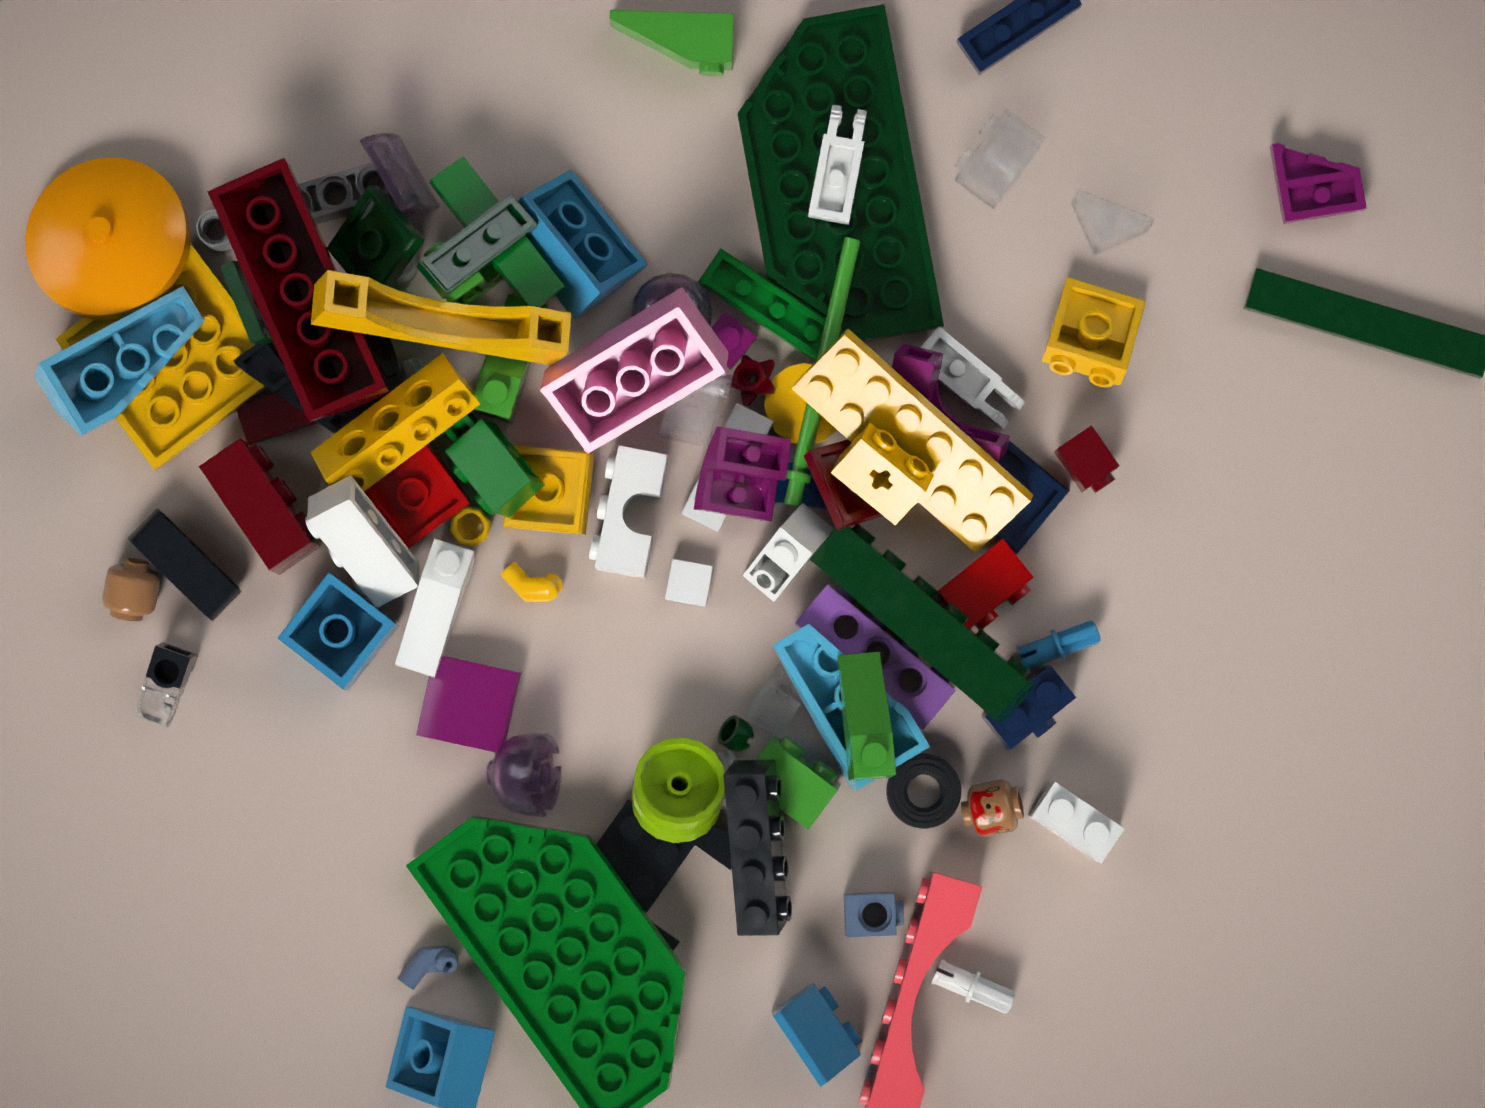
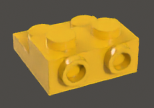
(1093, 333)

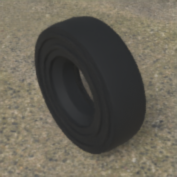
(949, 791)

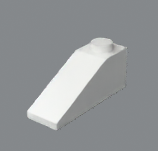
(435, 607)

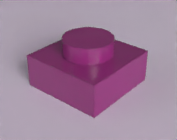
(734, 337)

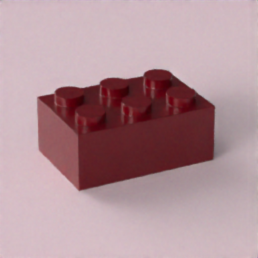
(260, 504)

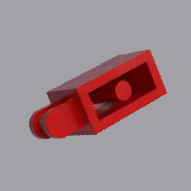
(987, 584)

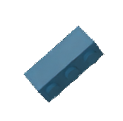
(579, 243)

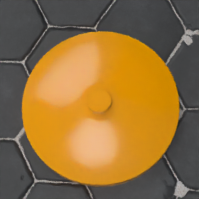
(107, 238)

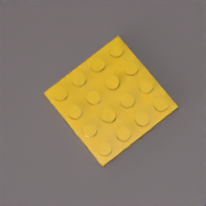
(198, 383)

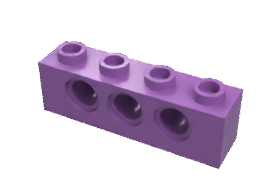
(934, 686)

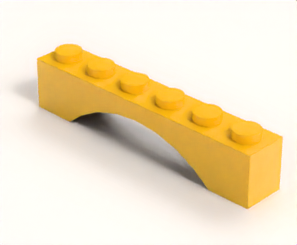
(376, 309)

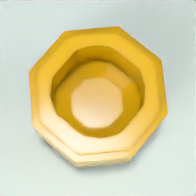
(470, 526)

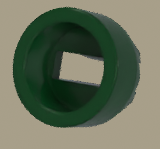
(735, 734)

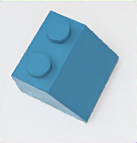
(817, 1032)
(440, 1059)

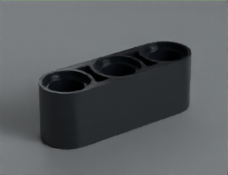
(184, 564)

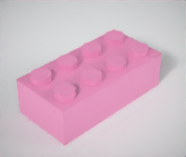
(634, 370)

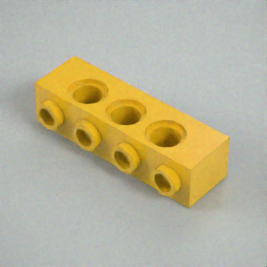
(397, 425)

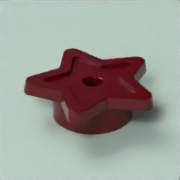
(748, 369)

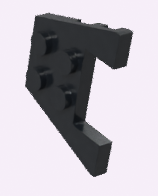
(268, 370)
(650, 863)

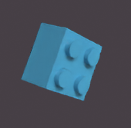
(338, 631)

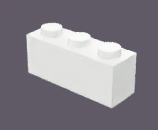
(362, 542)

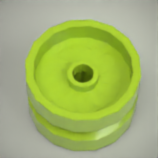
(678, 789)

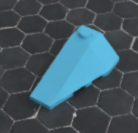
(111, 367)
(814, 673)

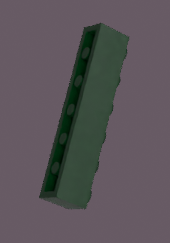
(923, 622)

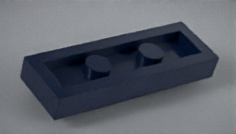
(1012, 29)

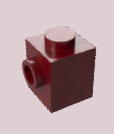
(1087, 460)

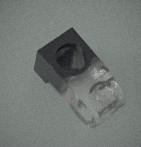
(164, 683)

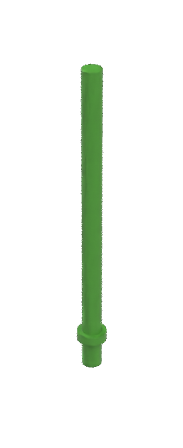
(799, 474)

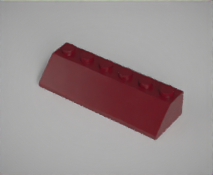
(282, 262)

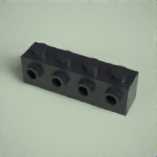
(757, 847)

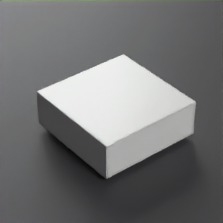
(688, 582)

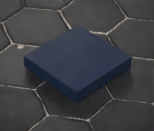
(1046, 496)

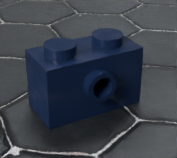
(1035, 711)

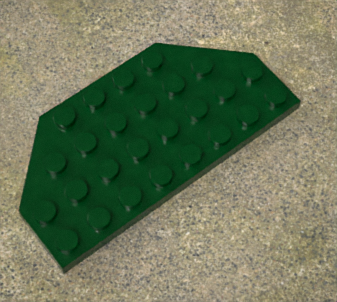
(849, 64)

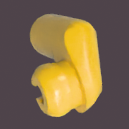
(532, 588)

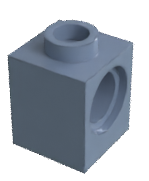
(853, 908)

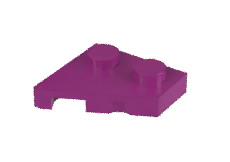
(1313, 186)

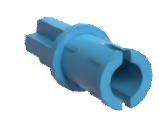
(1059, 644)

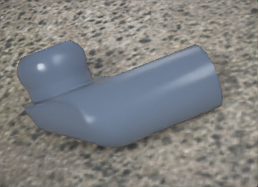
(428, 960)

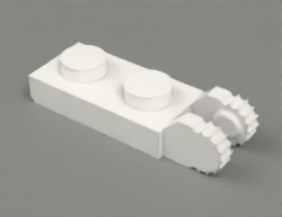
(837, 170)
(970, 377)

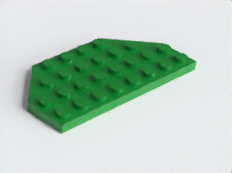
(563, 953)

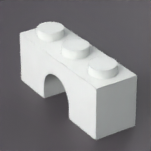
(633, 475)

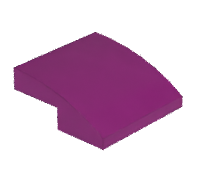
(742, 474)
(469, 704)

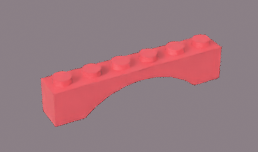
(944, 915)

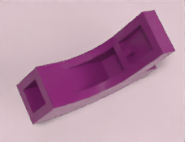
(922, 371)

